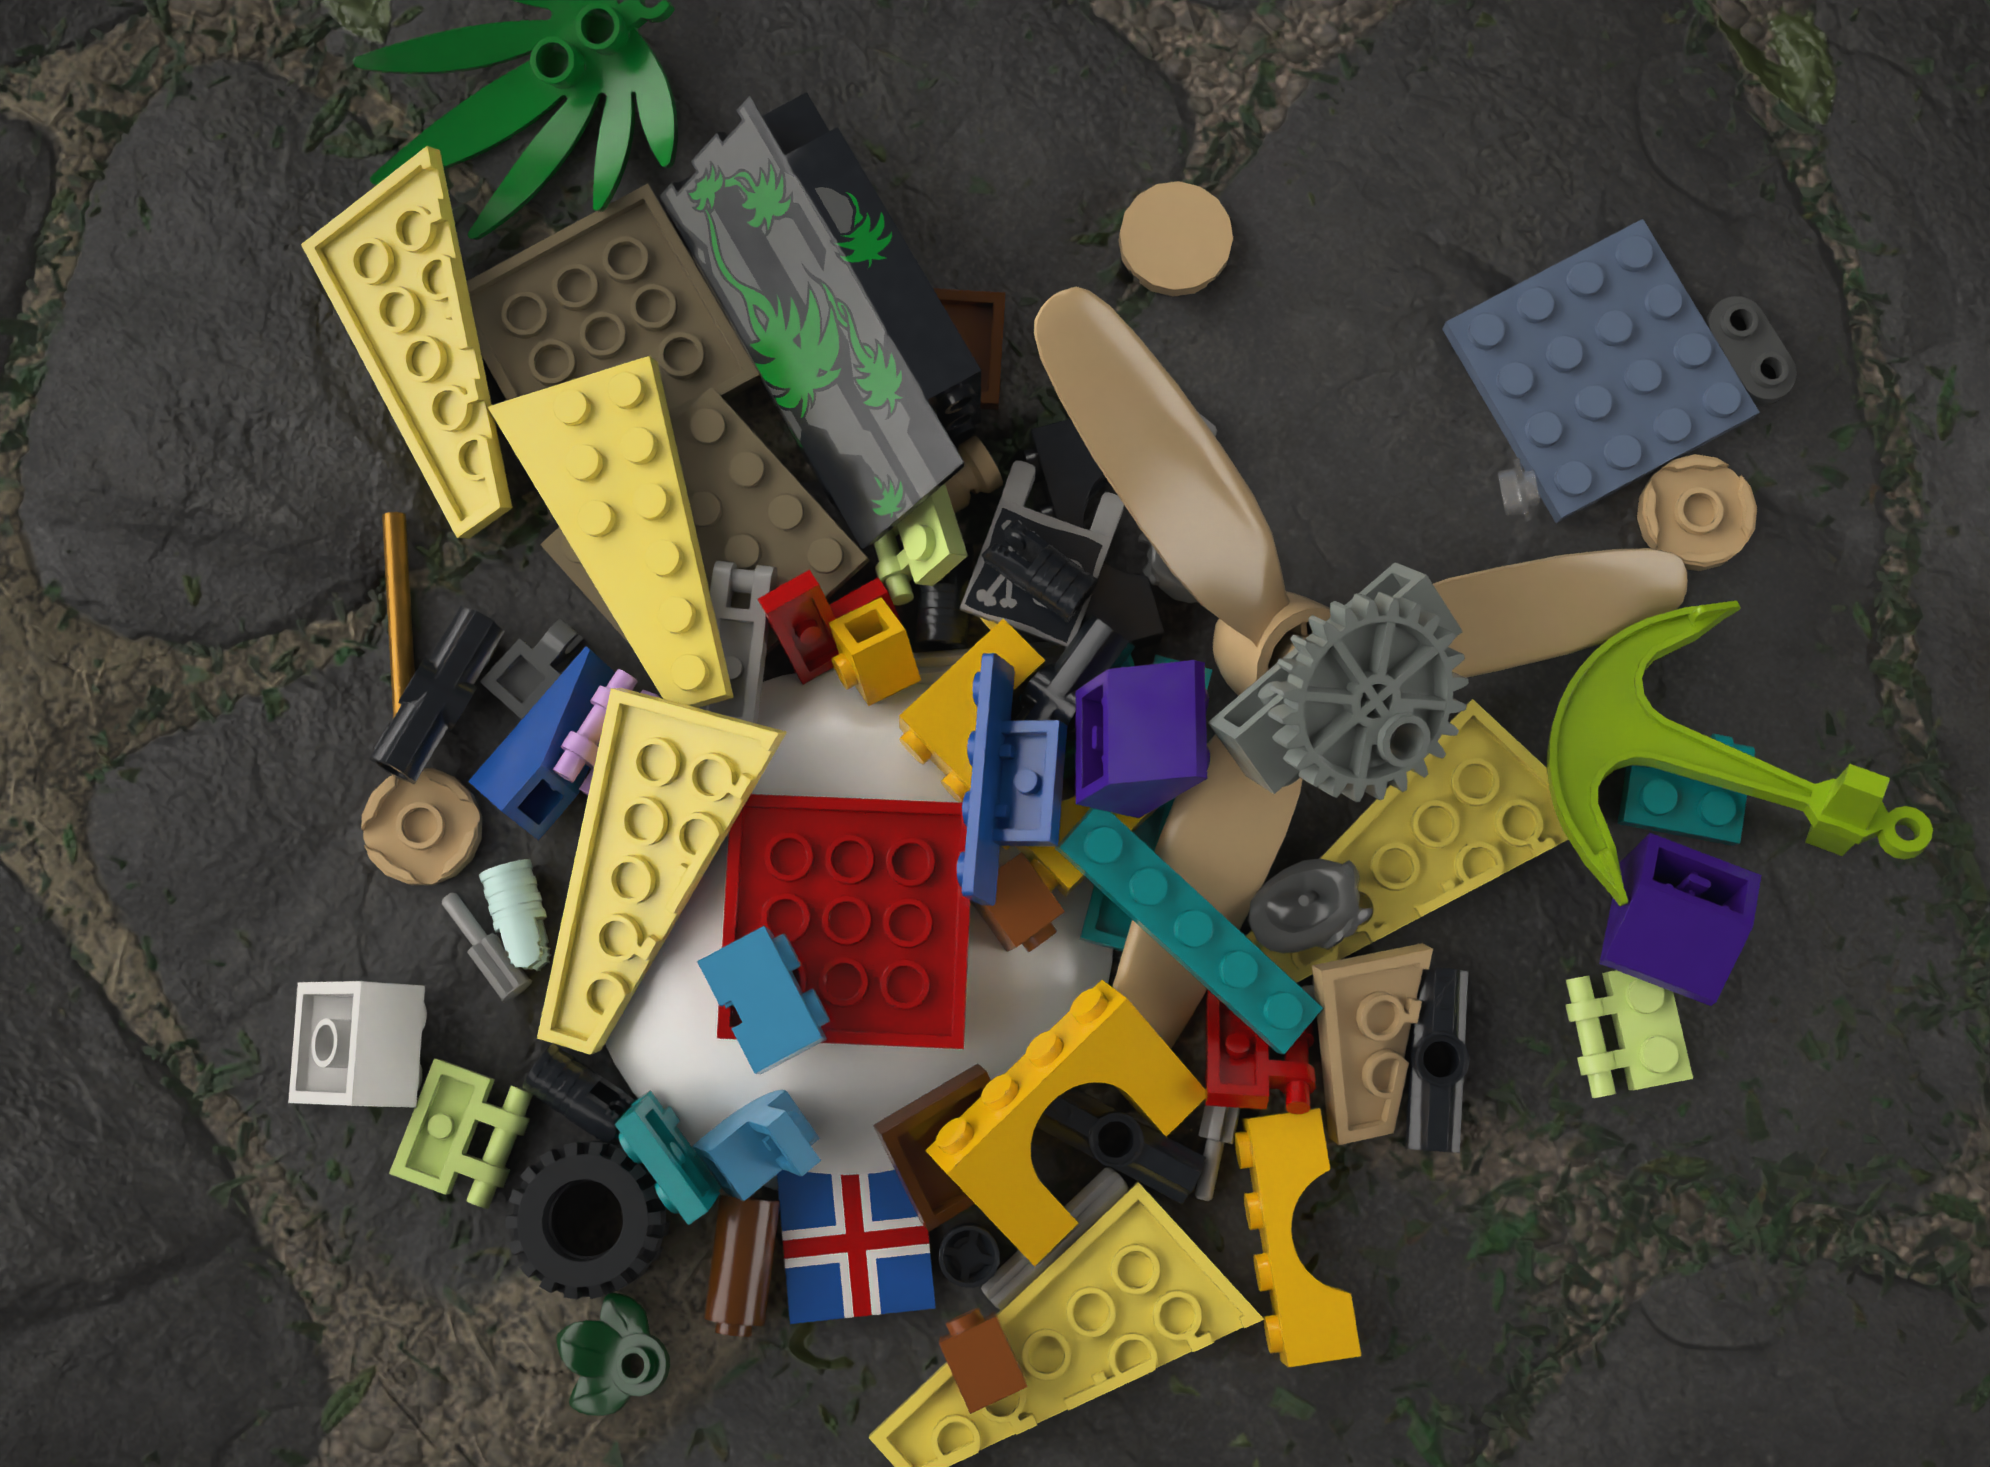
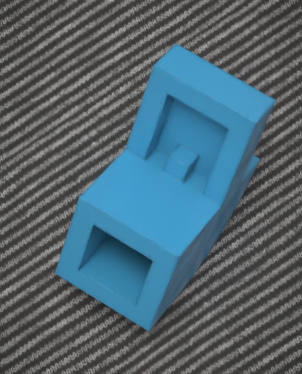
(759, 1144)

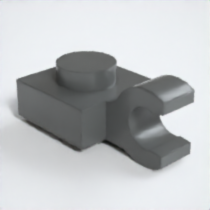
(529, 672)

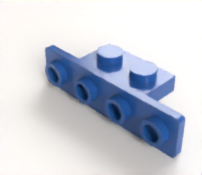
(1013, 781)

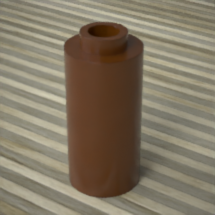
(741, 1264)

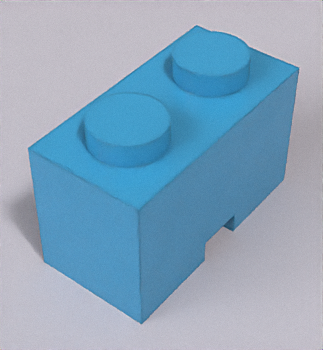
(760, 984)

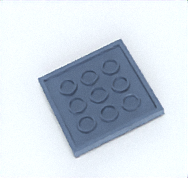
(1600, 370)

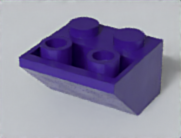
(1141, 736)
(1681, 918)

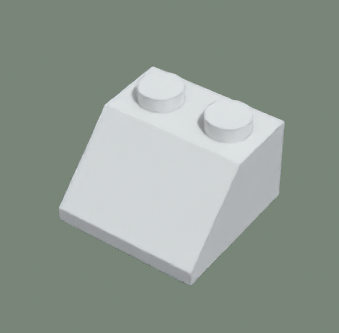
(357, 1044)

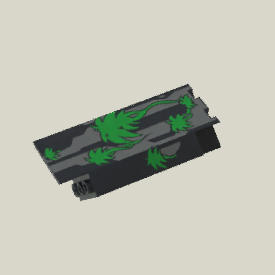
(830, 311)

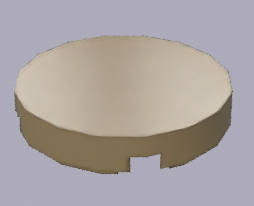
(1175, 238)
(1697, 511)
(422, 828)

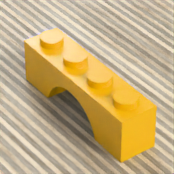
(1308, 1317)

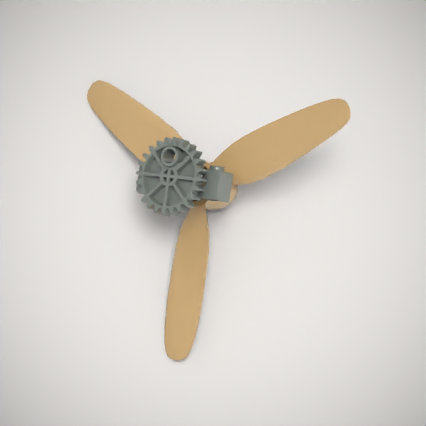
(1310, 679)

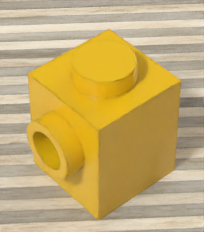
(873, 652)

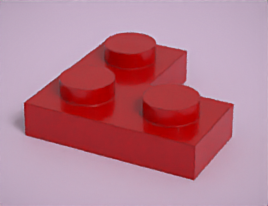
(802, 619)

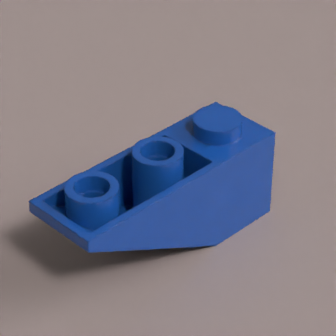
(521, 772)

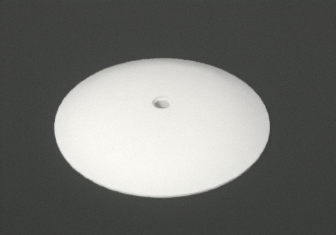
(670, 1025)

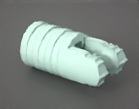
(517, 912)

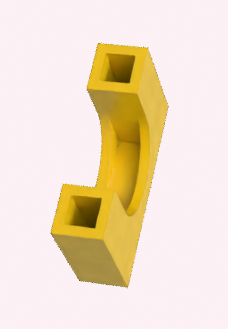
(946, 714)
(991, 1141)

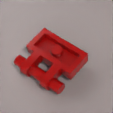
(1241, 1068)

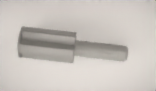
(487, 952)
(1219, 1128)

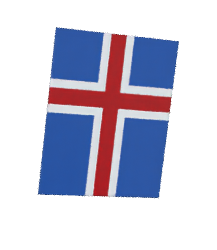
(852, 1247)

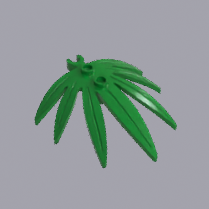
(575, 54)

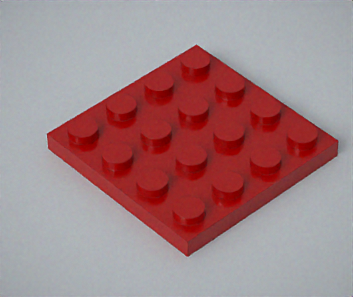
(866, 906)

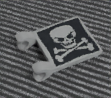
(997, 598)

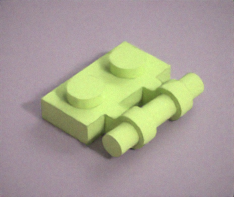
(930, 548)
(1645, 1028)
(443, 1128)

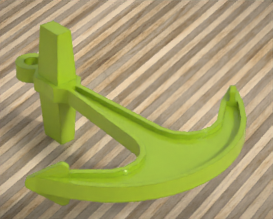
(1611, 725)

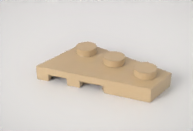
(1365, 1037)

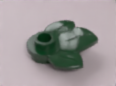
(603, 1357)

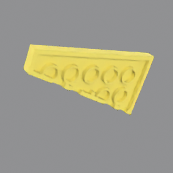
(409, 312)
(618, 492)
(651, 825)
(1443, 836)
(1090, 1322)

